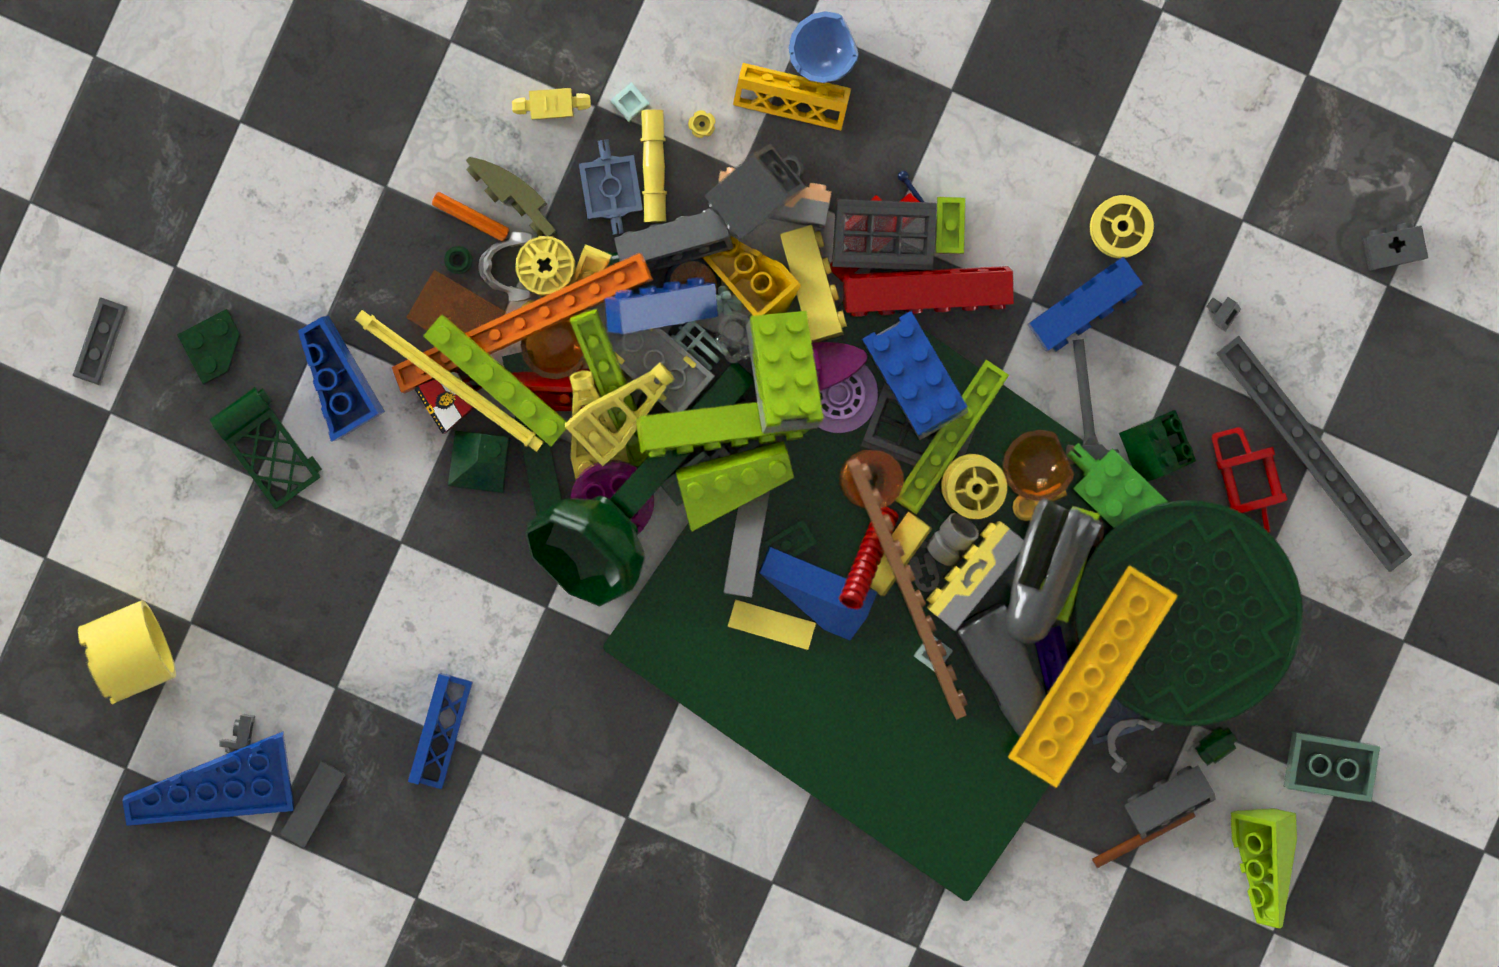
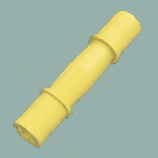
(653, 166)

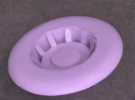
(842, 397)

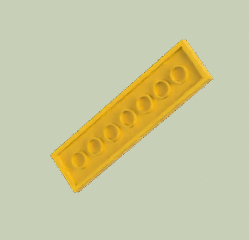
(1092, 676)

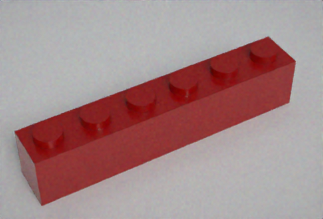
(927, 290)

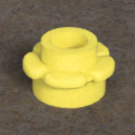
(697, 130)

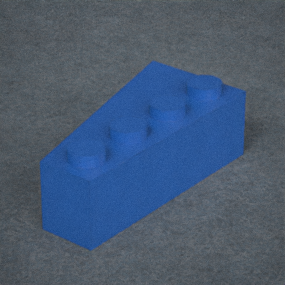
(1085, 304)
(340, 384)

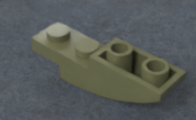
(504, 186)

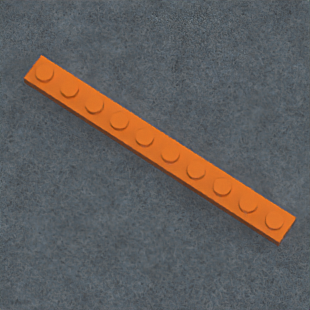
(536, 316)

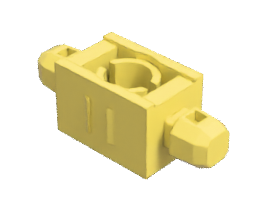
(551, 103)

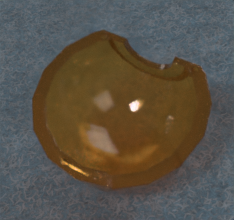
(553, 351)
(1037, 466)

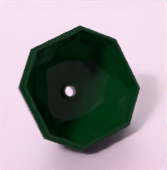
(587, 548)

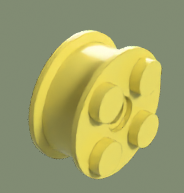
(1105, 229)
(958, 484)

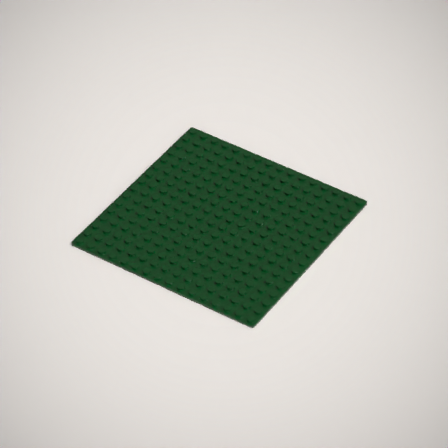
(858, 715)

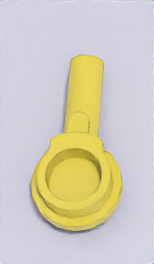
(1024, 508)

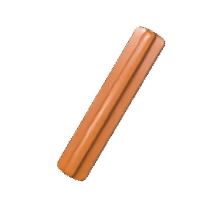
(470, 216)

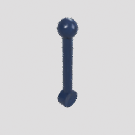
(903, 176)

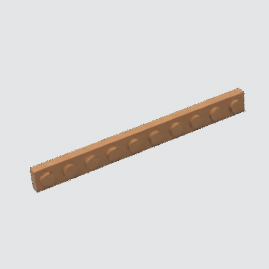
(904, 577)

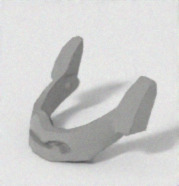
(485, 266)
(1120, 764)

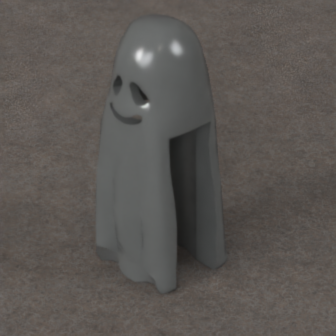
(1052, 537)
(1003, 665)

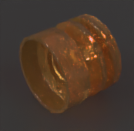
(887, 478)

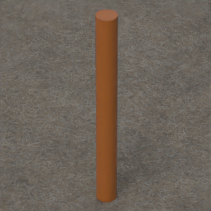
(1134, 842)

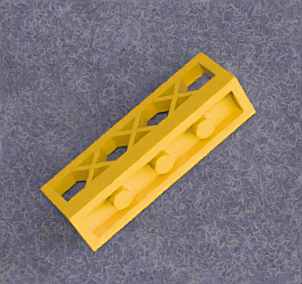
(792, 91)

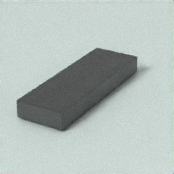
(100, 341)
(313, 804)

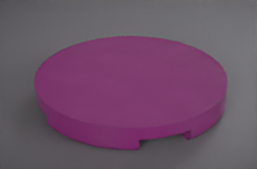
(605, 482)

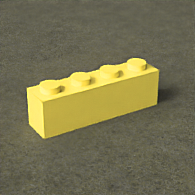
(815, 293)

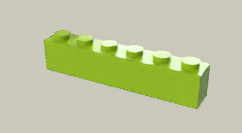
(705, 428)

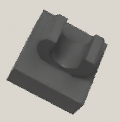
(1224, 313)

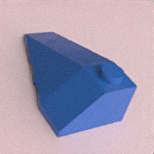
(815, 592)

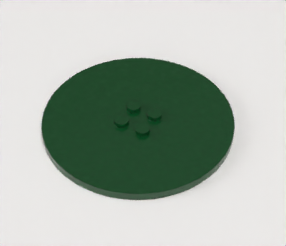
(1232, 613)

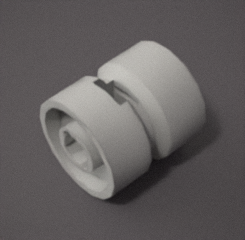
(952, 539)

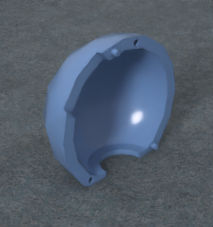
(823, 47)

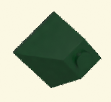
(479, 461)

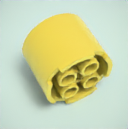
(127, 652)

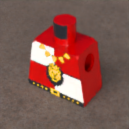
(443, 404)

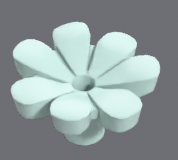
(726, 301)

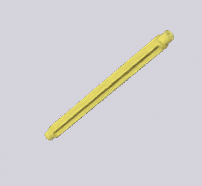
(449, 380)

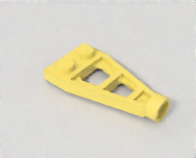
(584, 393)
(595, 436)

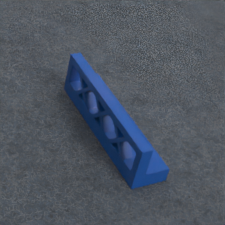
(429, 730)

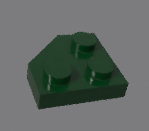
(211, 345)

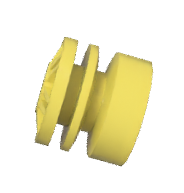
(542, 249)

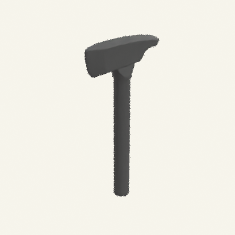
(1090, 441)

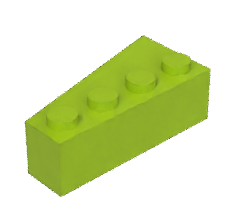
(731, 481)

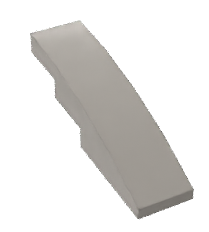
(746, 546)

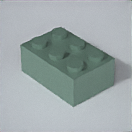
(1331, 766)

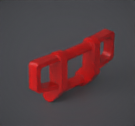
(1229, 481)

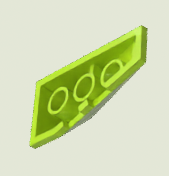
(1267, 851)

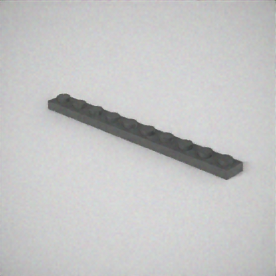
(1314, 454)

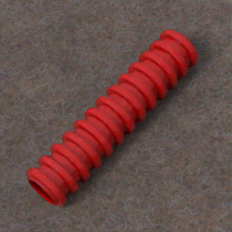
(865, 565)

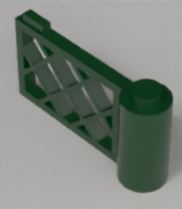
(242, 418)

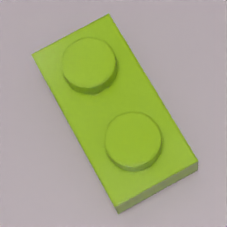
(950, 225)

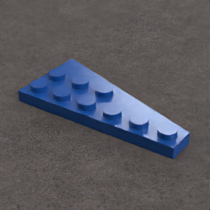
(232, 785)

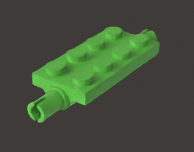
(1113, 486)

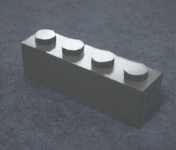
(677, 240)

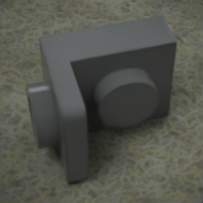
(243, 730)

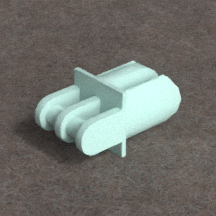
(684, 331)

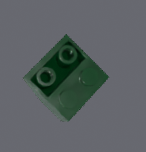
(1158, 446)

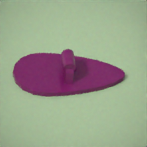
(836, 362)

